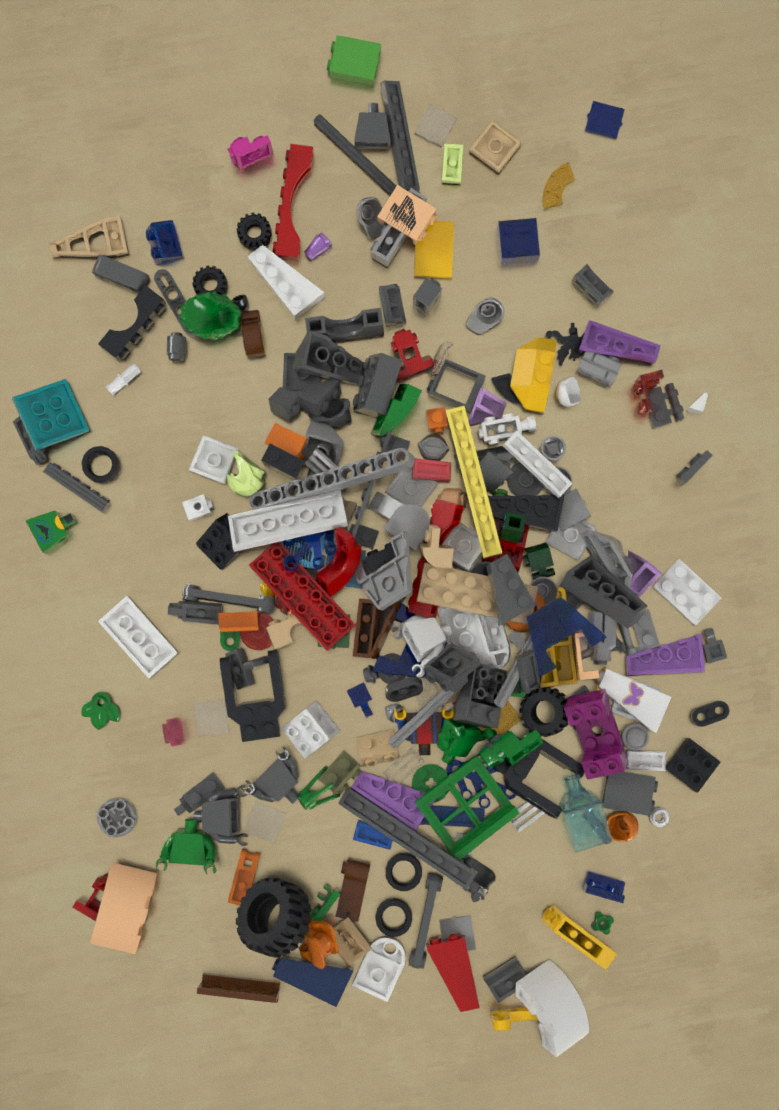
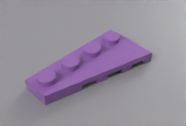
(613, 342)
(672, 658)
(391, 797)

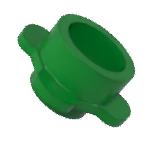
(602, 918)

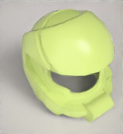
(249, 478)

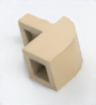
(436, 554)

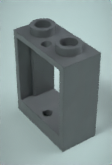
(433, 384)

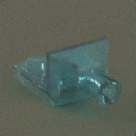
(584, 816)

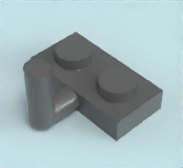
(241, 668)

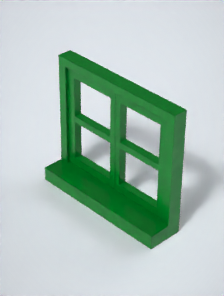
(483, 829)

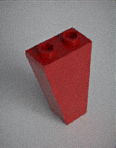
(455, 969)

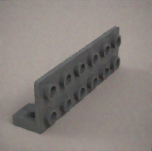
(364, 535)

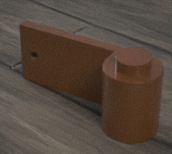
(352, 889)

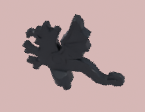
(572, 341)

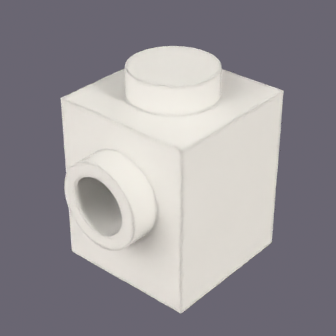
(198, 507)

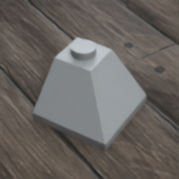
(325, 439)

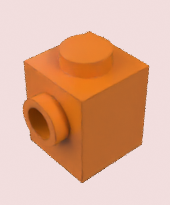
(436, 420)

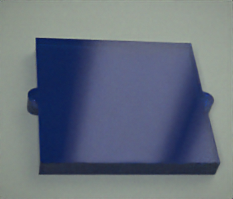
(604, 120)

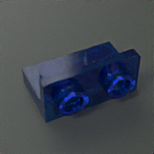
(163, 241)
(604, 887)

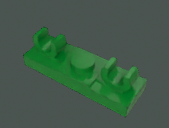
(320, 912)

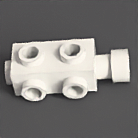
(500, 426)

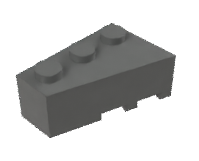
(508, 590)

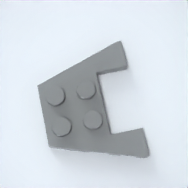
(391, 580)

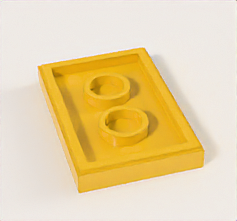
(435, 252)

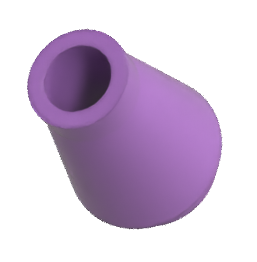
(318, 245)

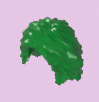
(210, 315)

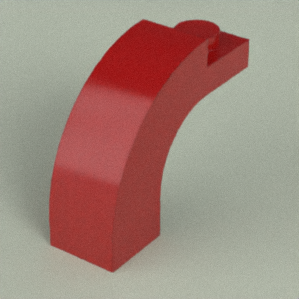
(343, 565)

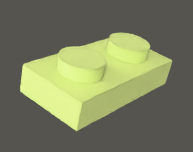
(452, 163)

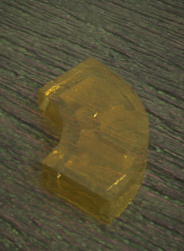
(556, 184)

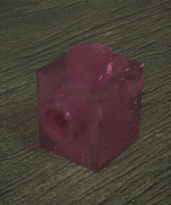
(174, 731)

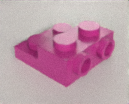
(245, 153)

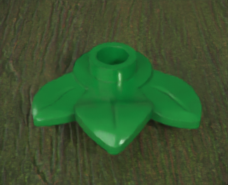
(100, 713)

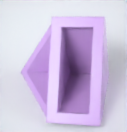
(486, 406)
(643, 574)

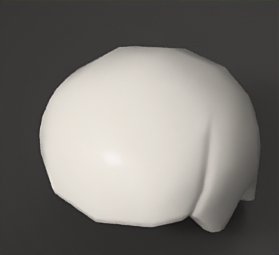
(568, 392)

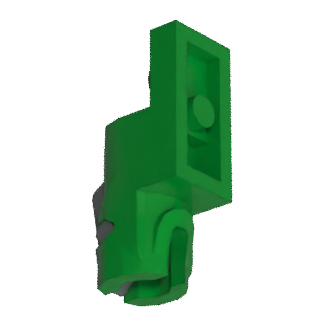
(509, 747)

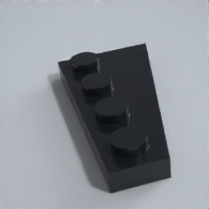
(540, 510)

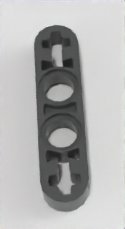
(173, 303)

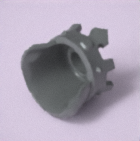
(483, 880)

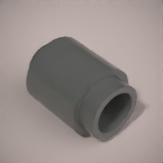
(176, 346)

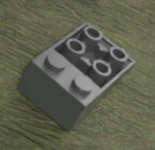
(476, 700)

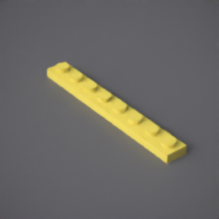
(474, 482)

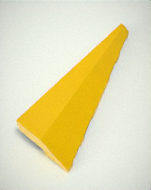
(563, 658)

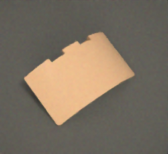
(123, 908)

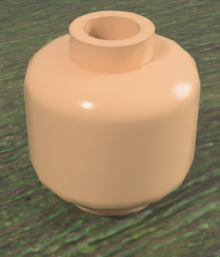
(453, 495)

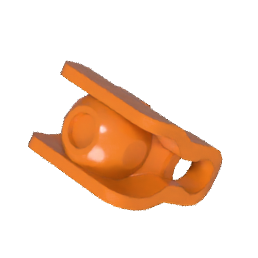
(319, 942)

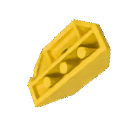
(533, 373)

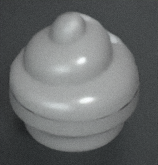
(390, 711)

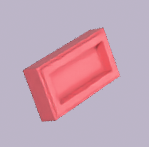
(431, 470)

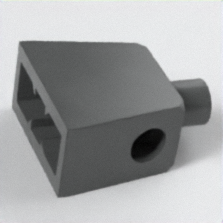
(372, 129)

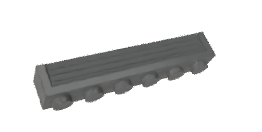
(76, 487)

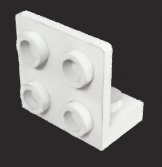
(310, 729)

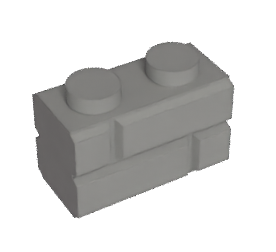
(599, 367)

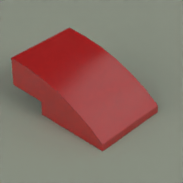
(512, 549)

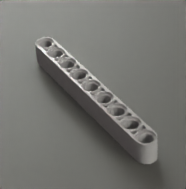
(340, 481)

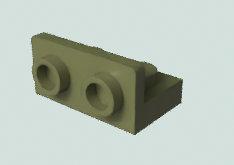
(340, 772)

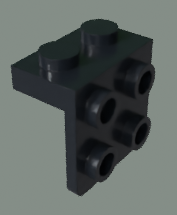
(217, 542)

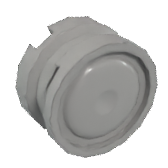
(634, 736)

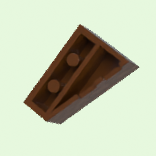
(372, 628)

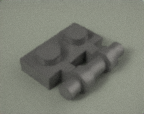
(661, 414)

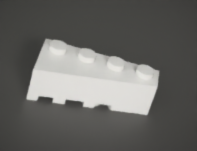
(288, 285)

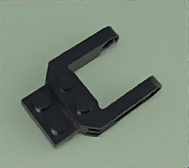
(259, 717)
(518, 772)

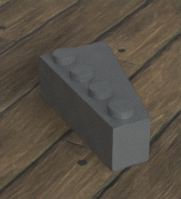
(604, 592)

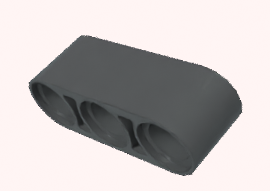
(120, 273)

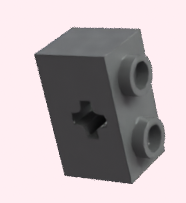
(427, 295)

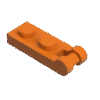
(243, 876)

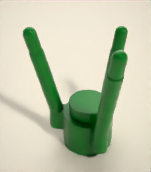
(308, 798)

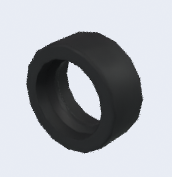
(98, 450)
(418, 872)
(408, 917)

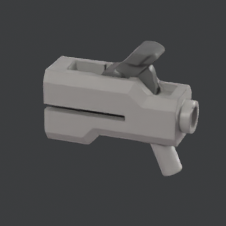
(602, 651)

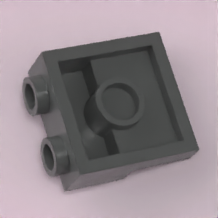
(451, 668)

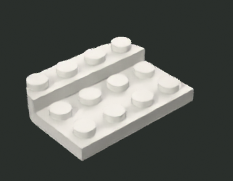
(478, 636)

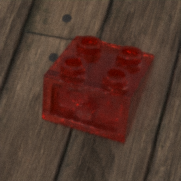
(641, 387)

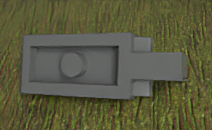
(196, 611)
(199, 794)

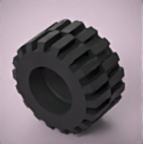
(530, 716)

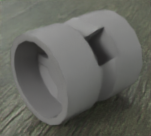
(553, 448)

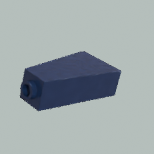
(323, 983)

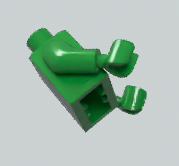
(459, 738)
(188, 847)

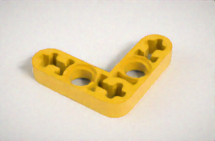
(502, 1018)

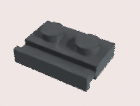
(698, 461)
(503, 979)

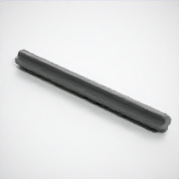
(354, 153)

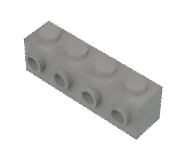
(390, 240)

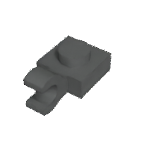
(714, 649)

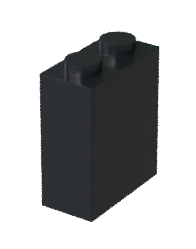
(283, 463)

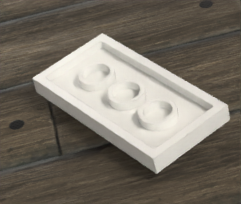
(138, 637)

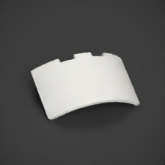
(556, 1005)

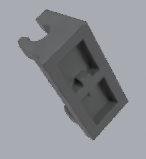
(592, 285)
(392, 305)

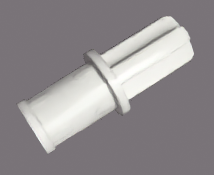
(123, 379)

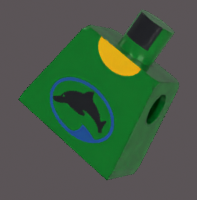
(50, 529)

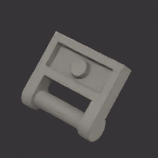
(644, 633)

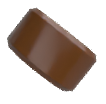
(252, 333)

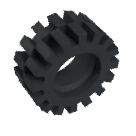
(251, 220)
(207, 272)

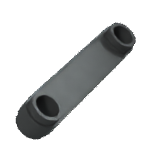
(263, 604)
(418, 957)

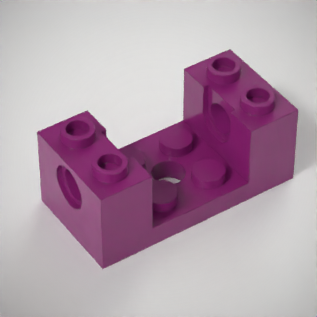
(604, 751)

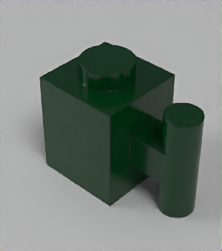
(538, 558)

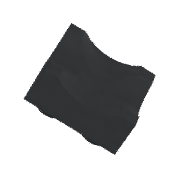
(378, 558)
(692, 765)

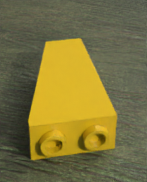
(578, 936)

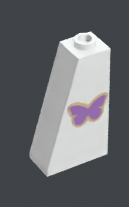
(637, 699)

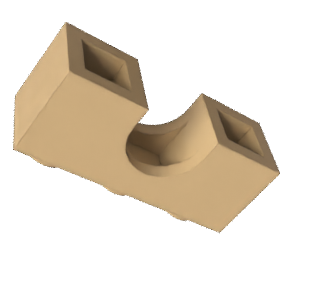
(280, 631)

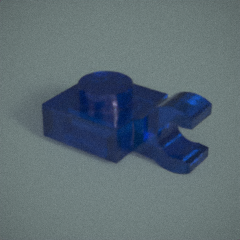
(360, 696)

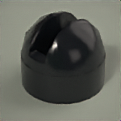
(241, 301)

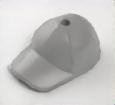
(368, 219)
(484, 318)

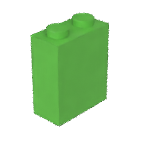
(354, 60)

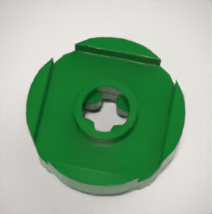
(424, 773)

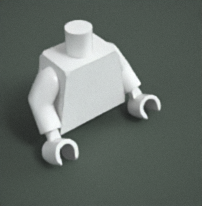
(423, 637)

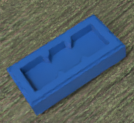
(369, 835)

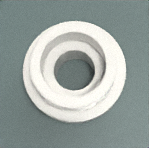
(665, 819)

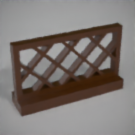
(239, 988)

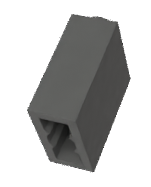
(630, 792)

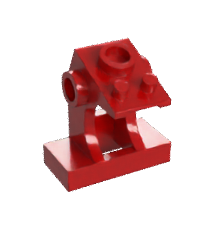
(403, 340)
(92, 906)

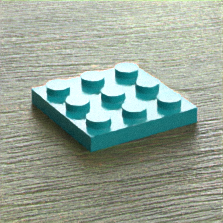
(50, 414)

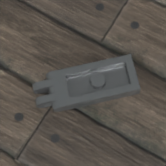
(39, 455)

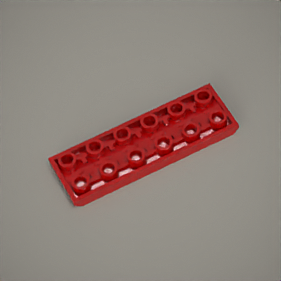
(302, 596)

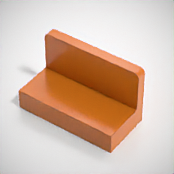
(286, 440)
(238, 621)

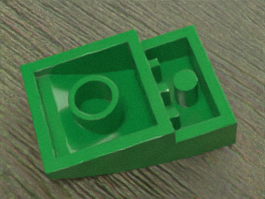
(398, 409)

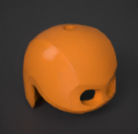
(623, 826)

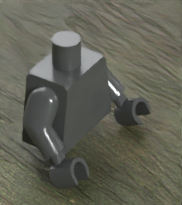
(276, 780)
(221, 816)

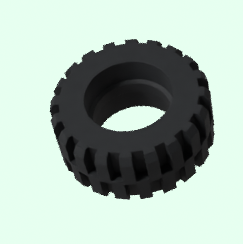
(291, 922)

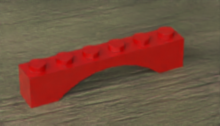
(299, 165)
(446, 517)

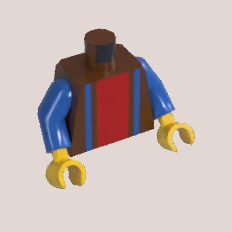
(428, 731)

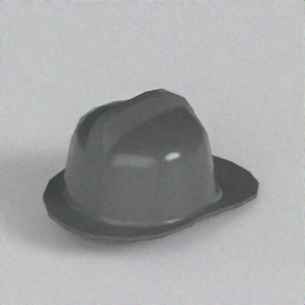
(336, 415)

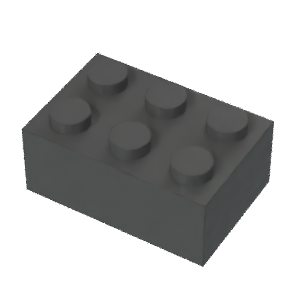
(376, 385)

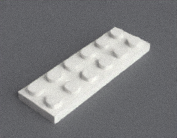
(287, 520)

